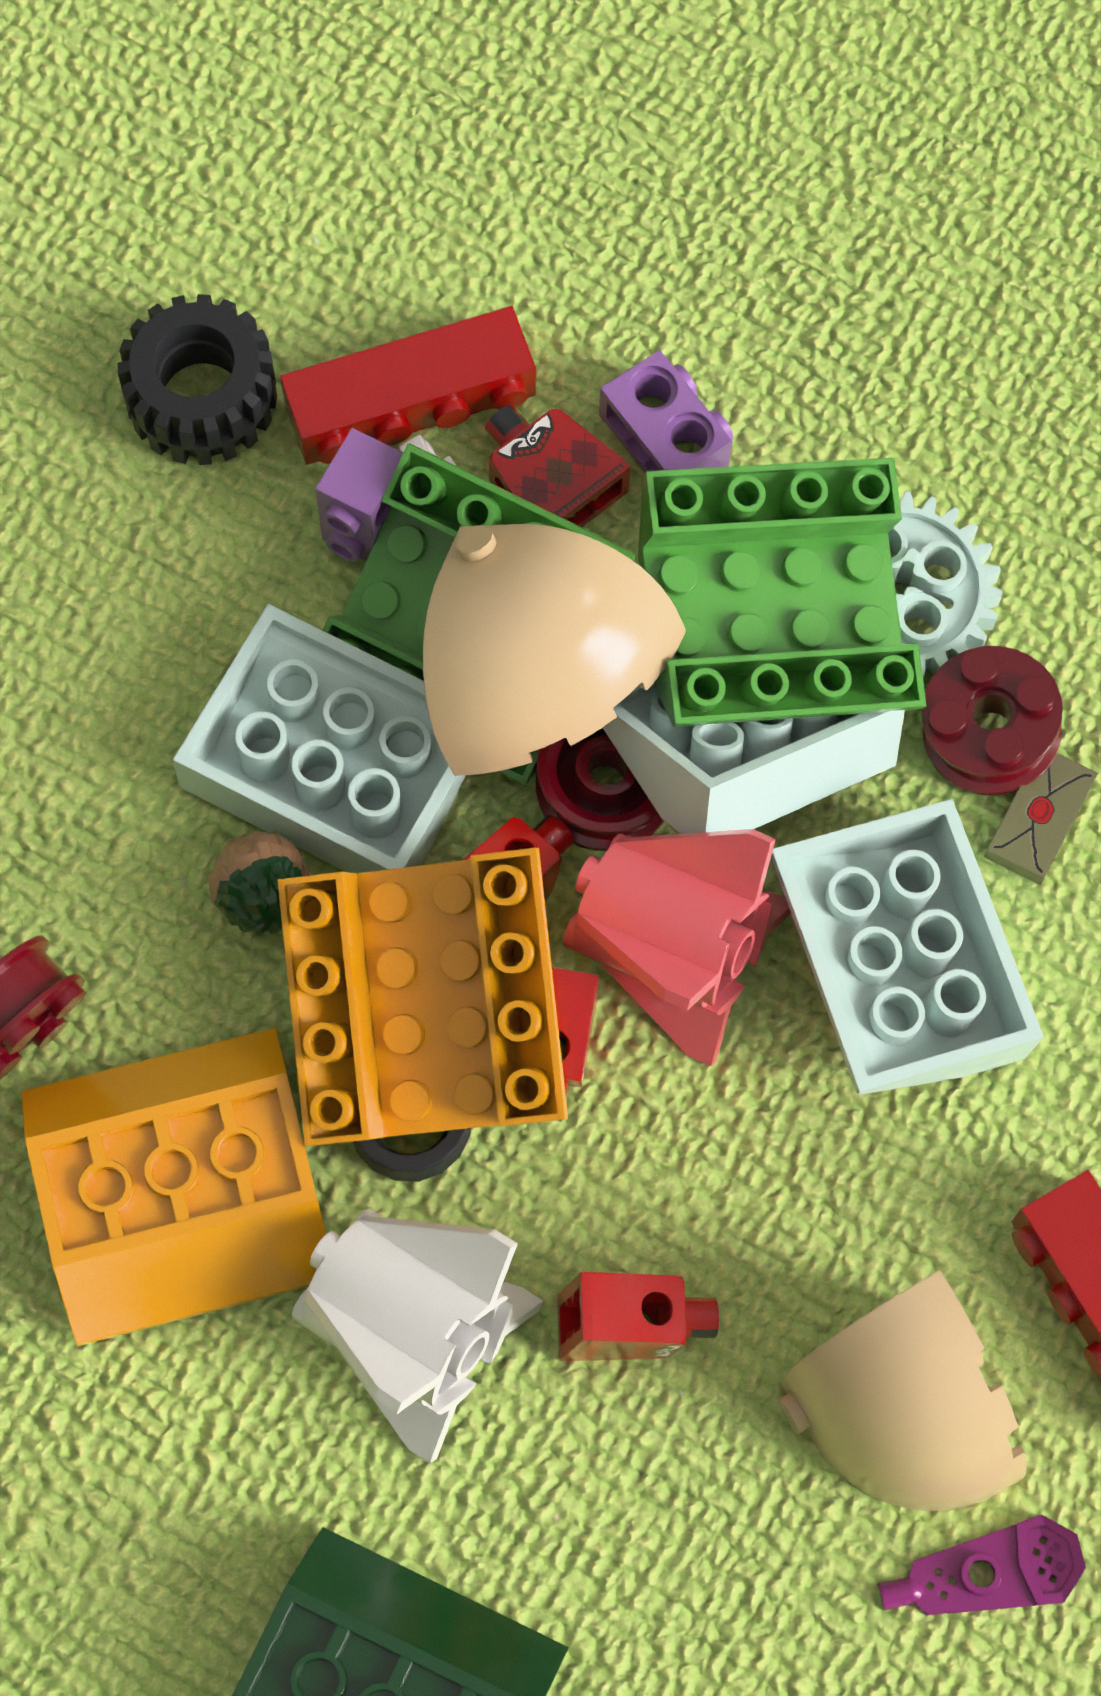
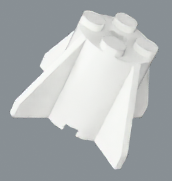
(414, 1314)

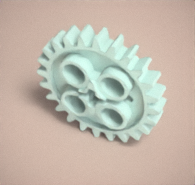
(930, 540)

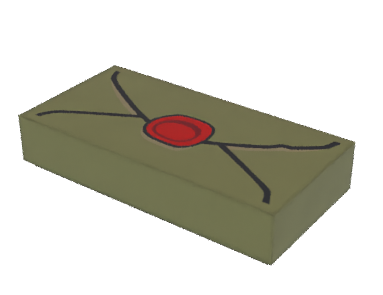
(1041, 819)

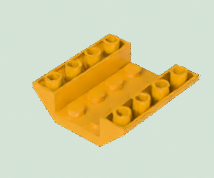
(422, 998)
(173, 1186)

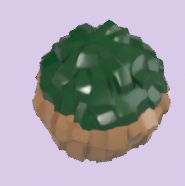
(247, 880)

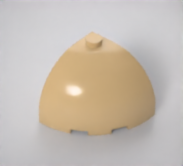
(536, 642)
(906, 1406)

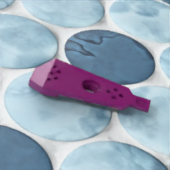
(1013, 1567)

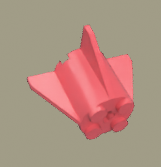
(679, 925)

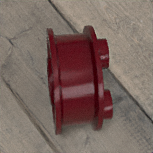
(999, 683)
(586, 807)
(33, 999)

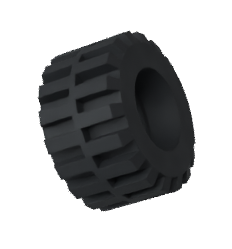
(187, 337)

